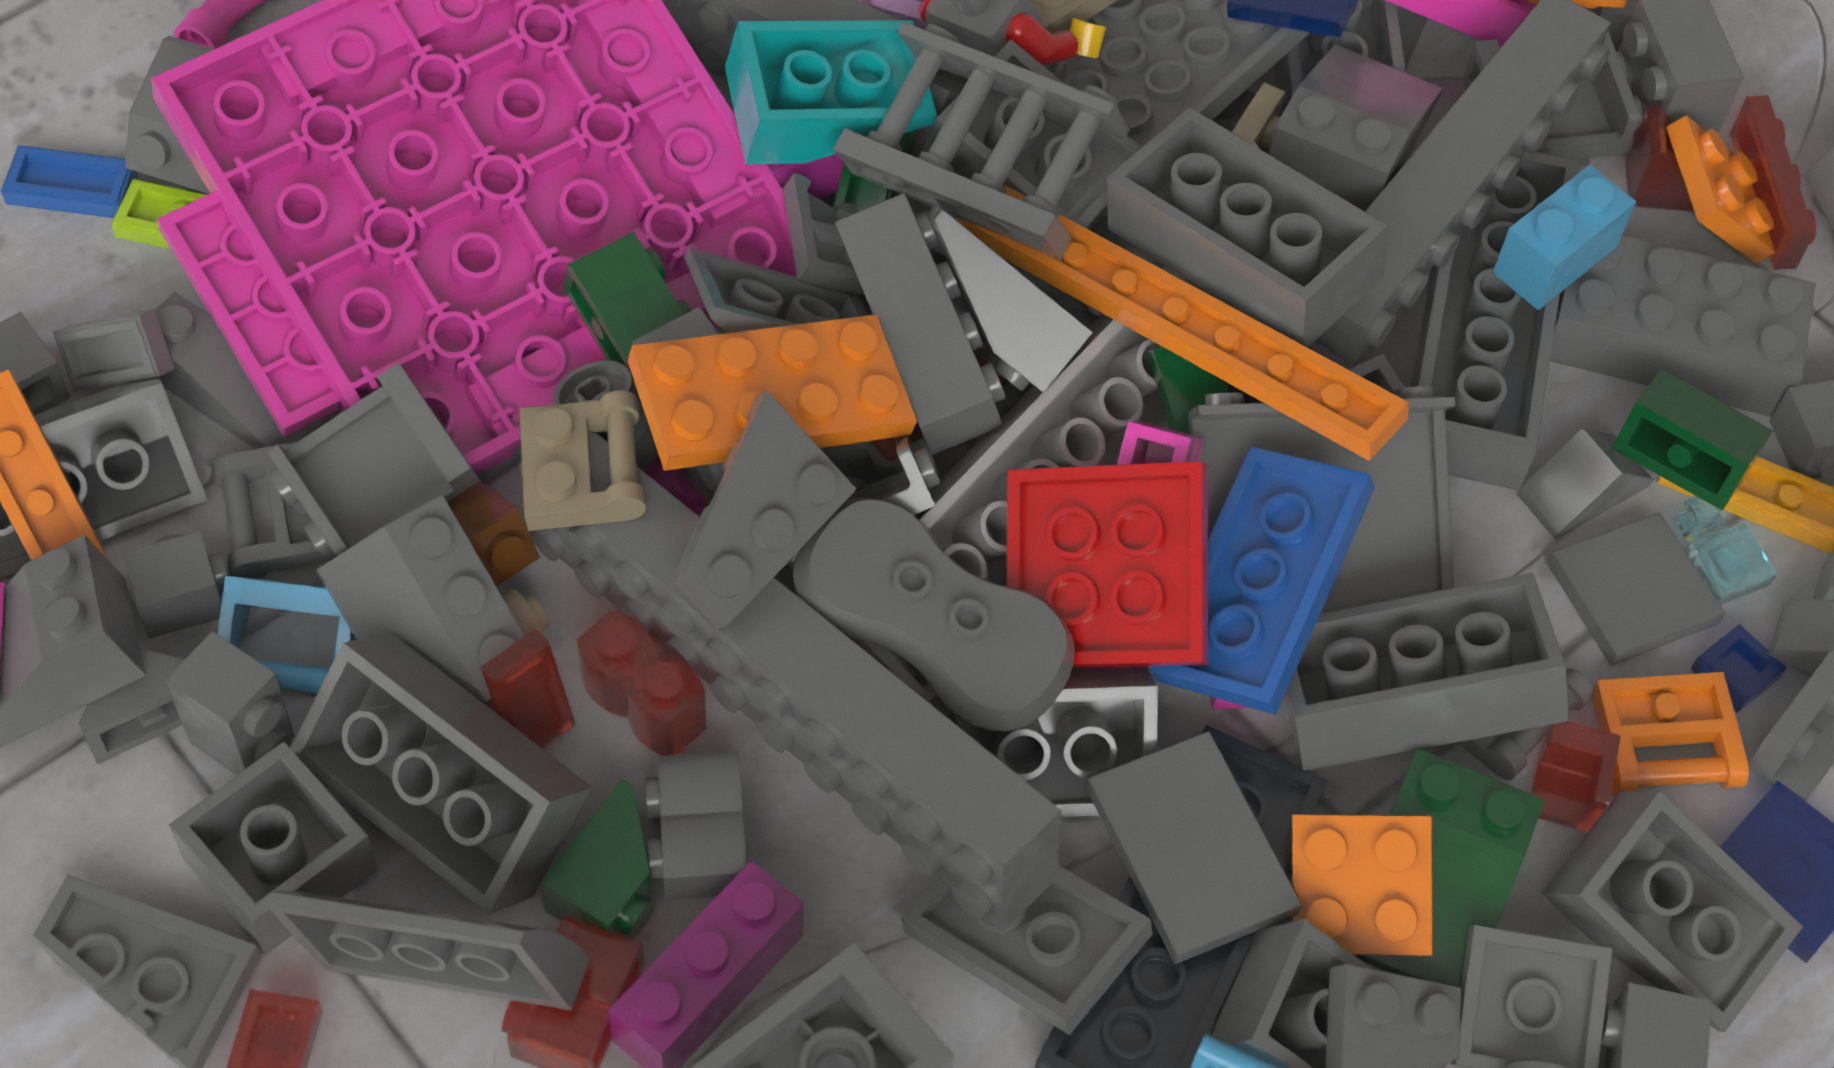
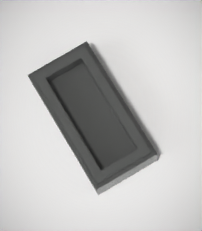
(114, 350)

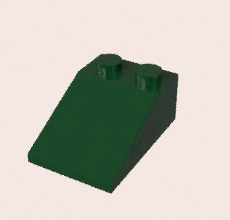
(1477, 852)

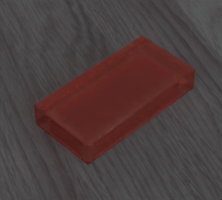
(529, 690)

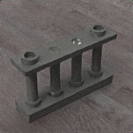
(982, 197)

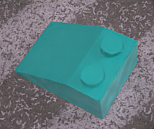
(810, 80)

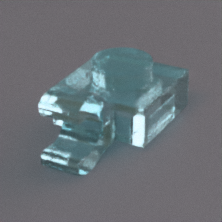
(1724, 556)

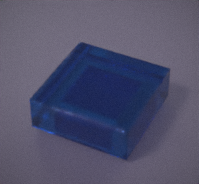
(1745, 666)

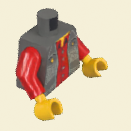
(992, 23)

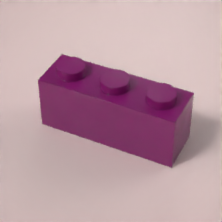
(707, 970)

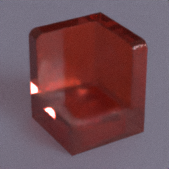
(1575, 774)

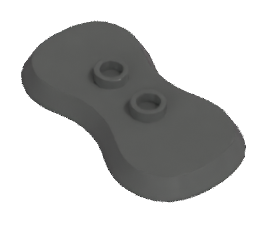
(978, 643)

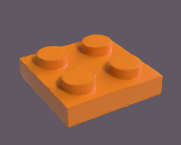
(1722, 189)
(1366, 881)

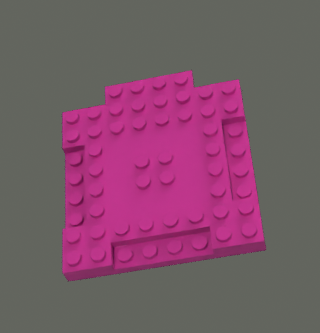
(428, 177)

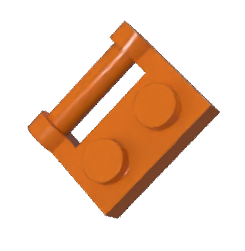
(1669, 713)

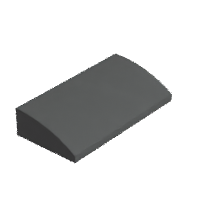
(434, 948)

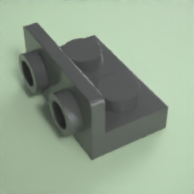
(1802, 740)

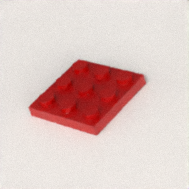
(1116, 557)

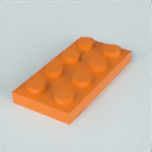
(825, 374)

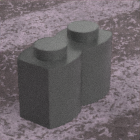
(700, 823)

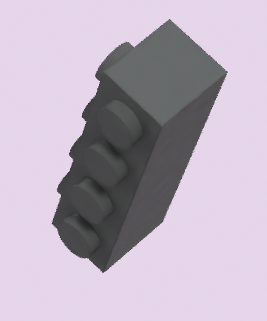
(925, 335)

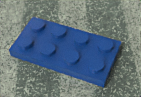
(1271, 574)

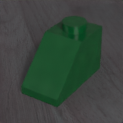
(604, 870)

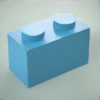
(1563, 237)

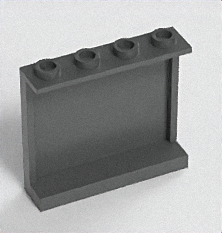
(1406, 528)

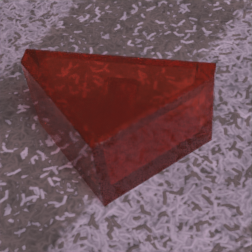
(1652, 166)

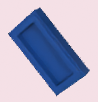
(67, 181)

